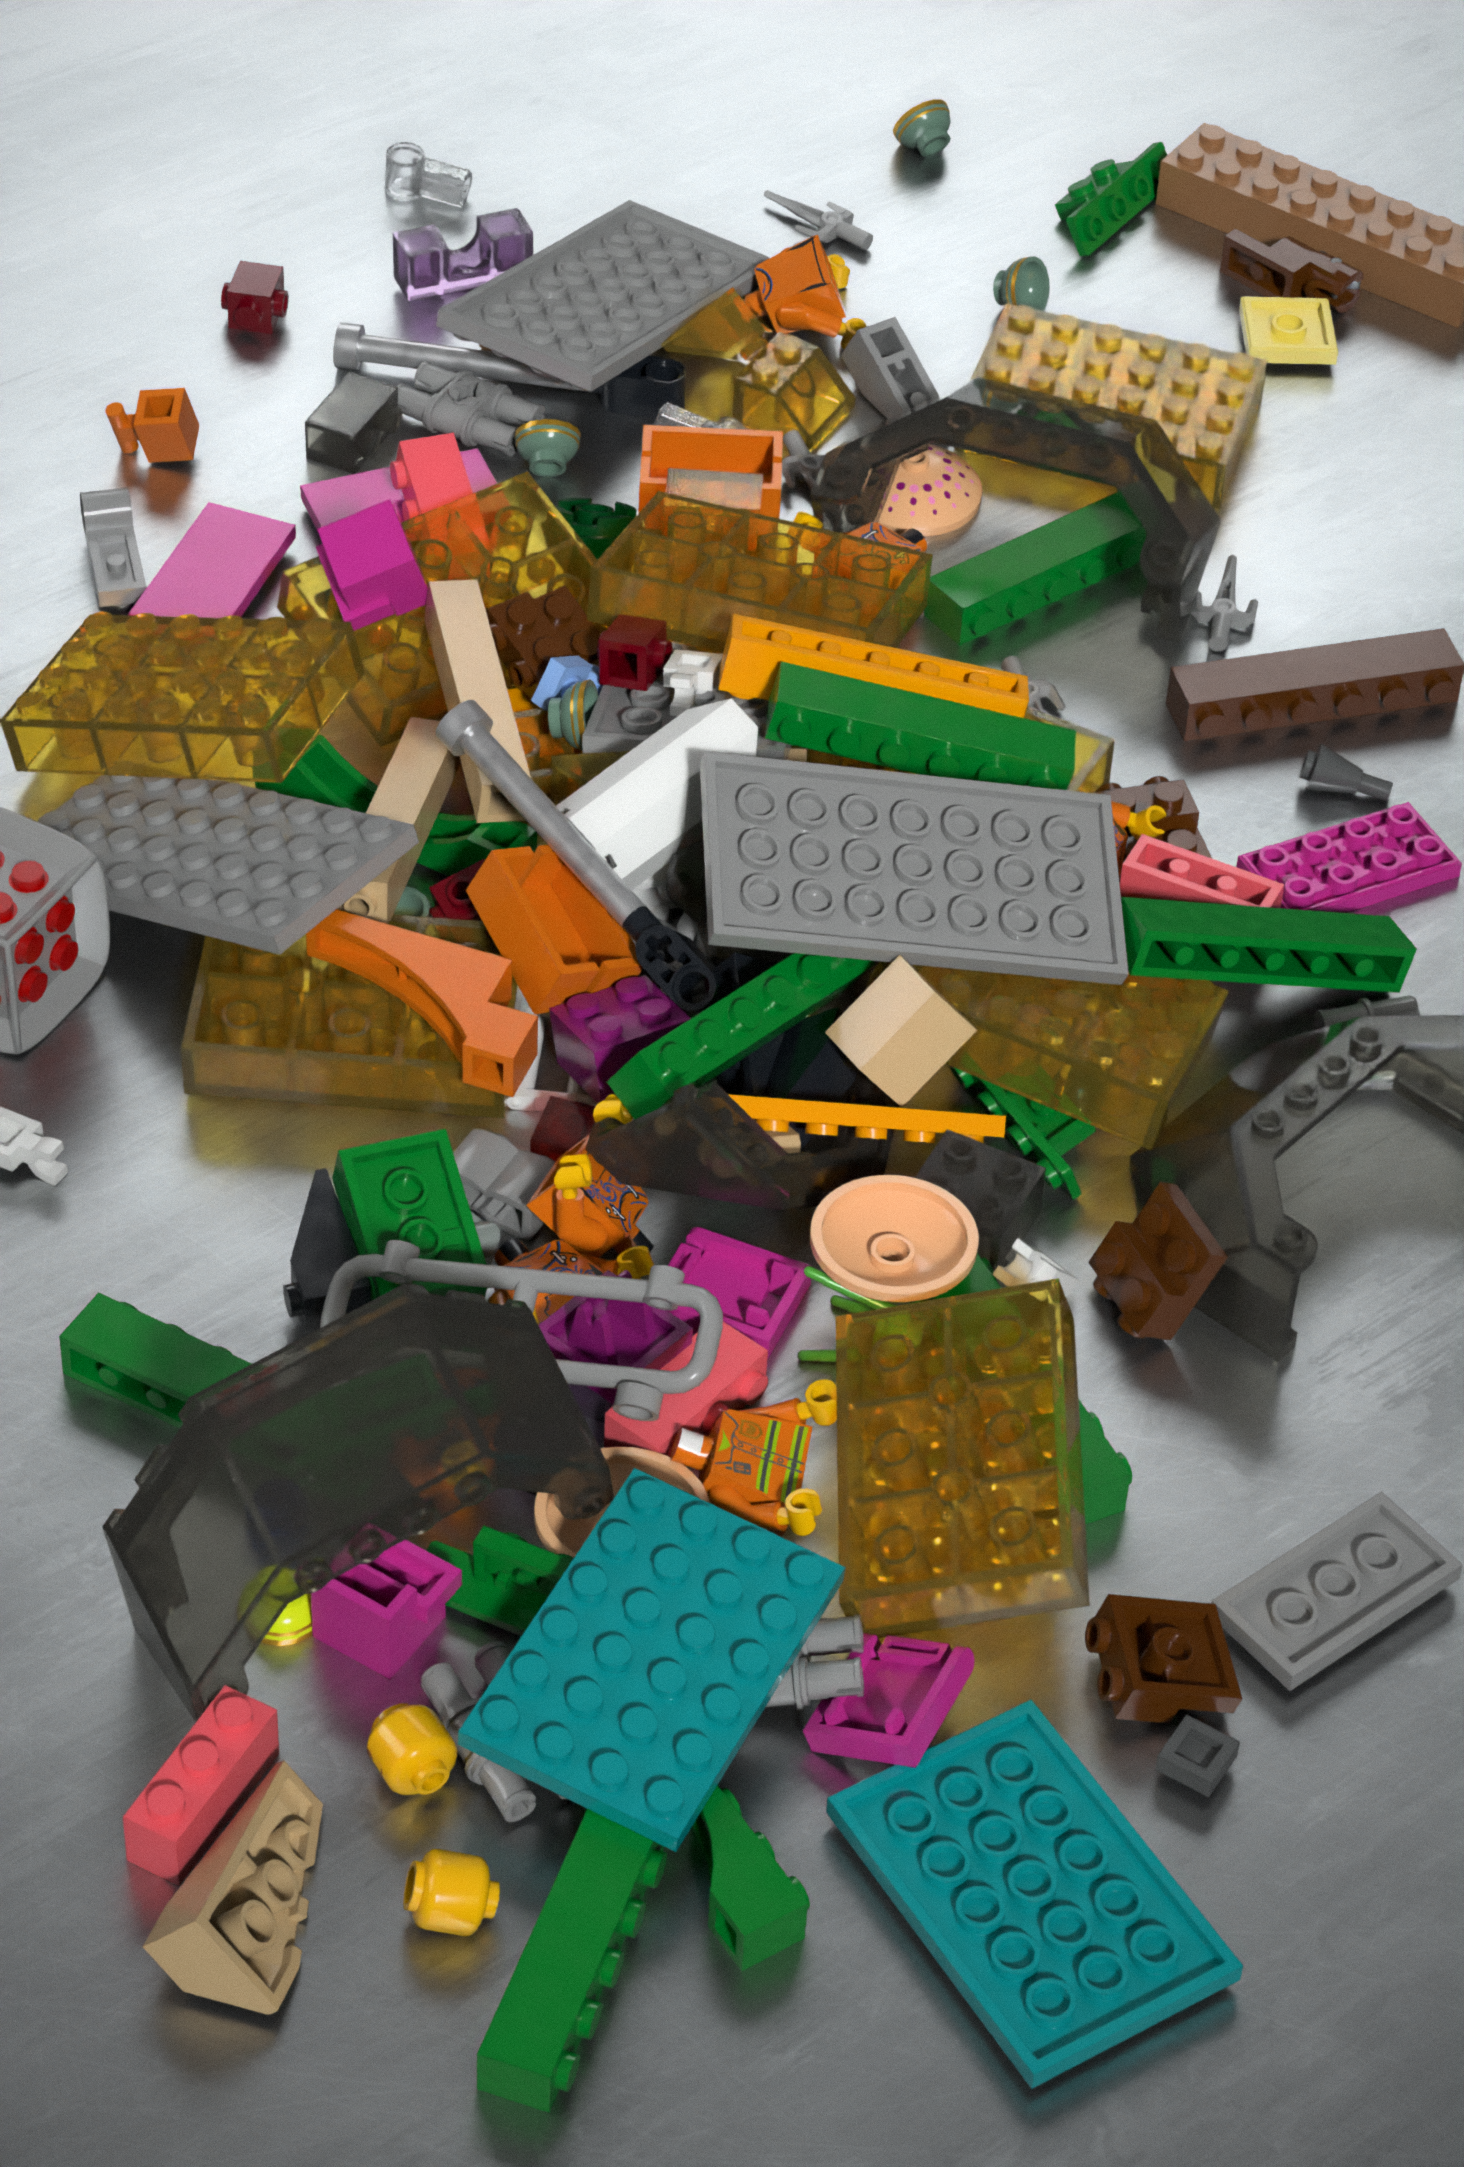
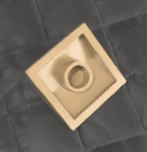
(900, 1031)

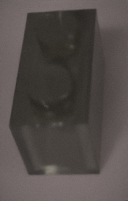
(352, 423)

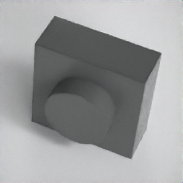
(1197, 1755)

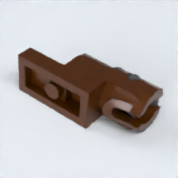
(1290, 270)

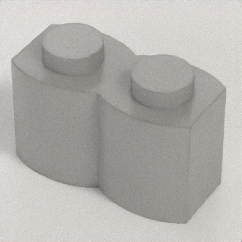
(501, 1181)

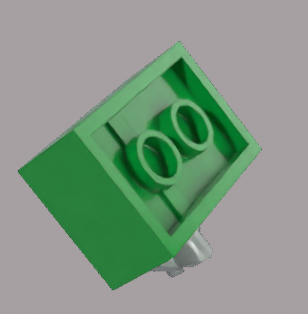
(412, 1195)

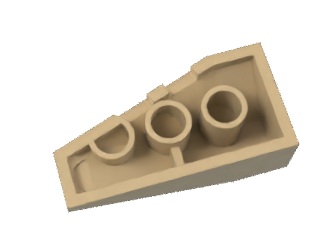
(239, 1909)

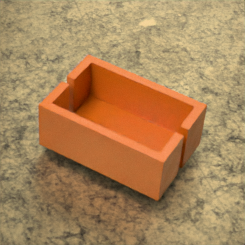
(711, 451)
(550, 927)

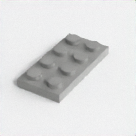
(1336, 1590)

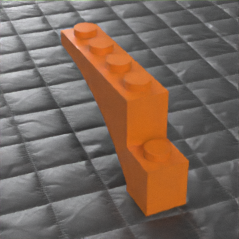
(448, 984)

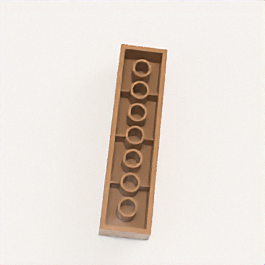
(1274, 195)

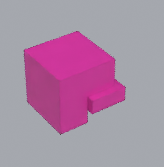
(371, 565)
(385, 1606)

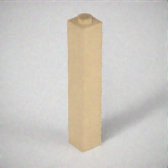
(472, 671)
(412, 794)

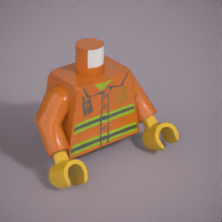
(759, 1458)

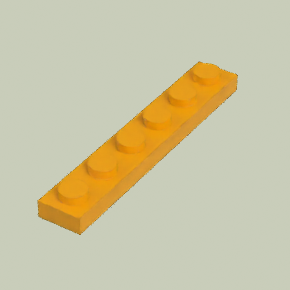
(869, 1120)

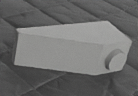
(887, 368)

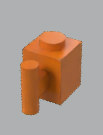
(161, 423)

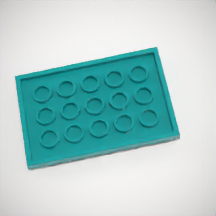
(652, 1659)
(1033, 1892)

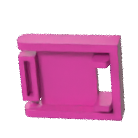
(741, 1281)
(901, 1705)

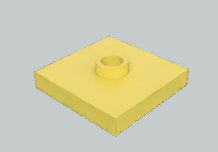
(1288, 330)

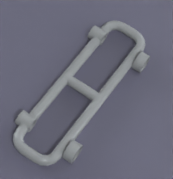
(638, 1389)

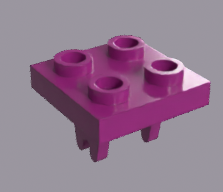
(615, 1334)

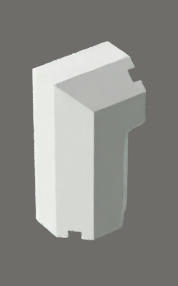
(652, 795)

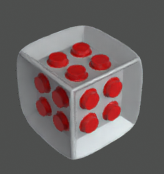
(49, 928)

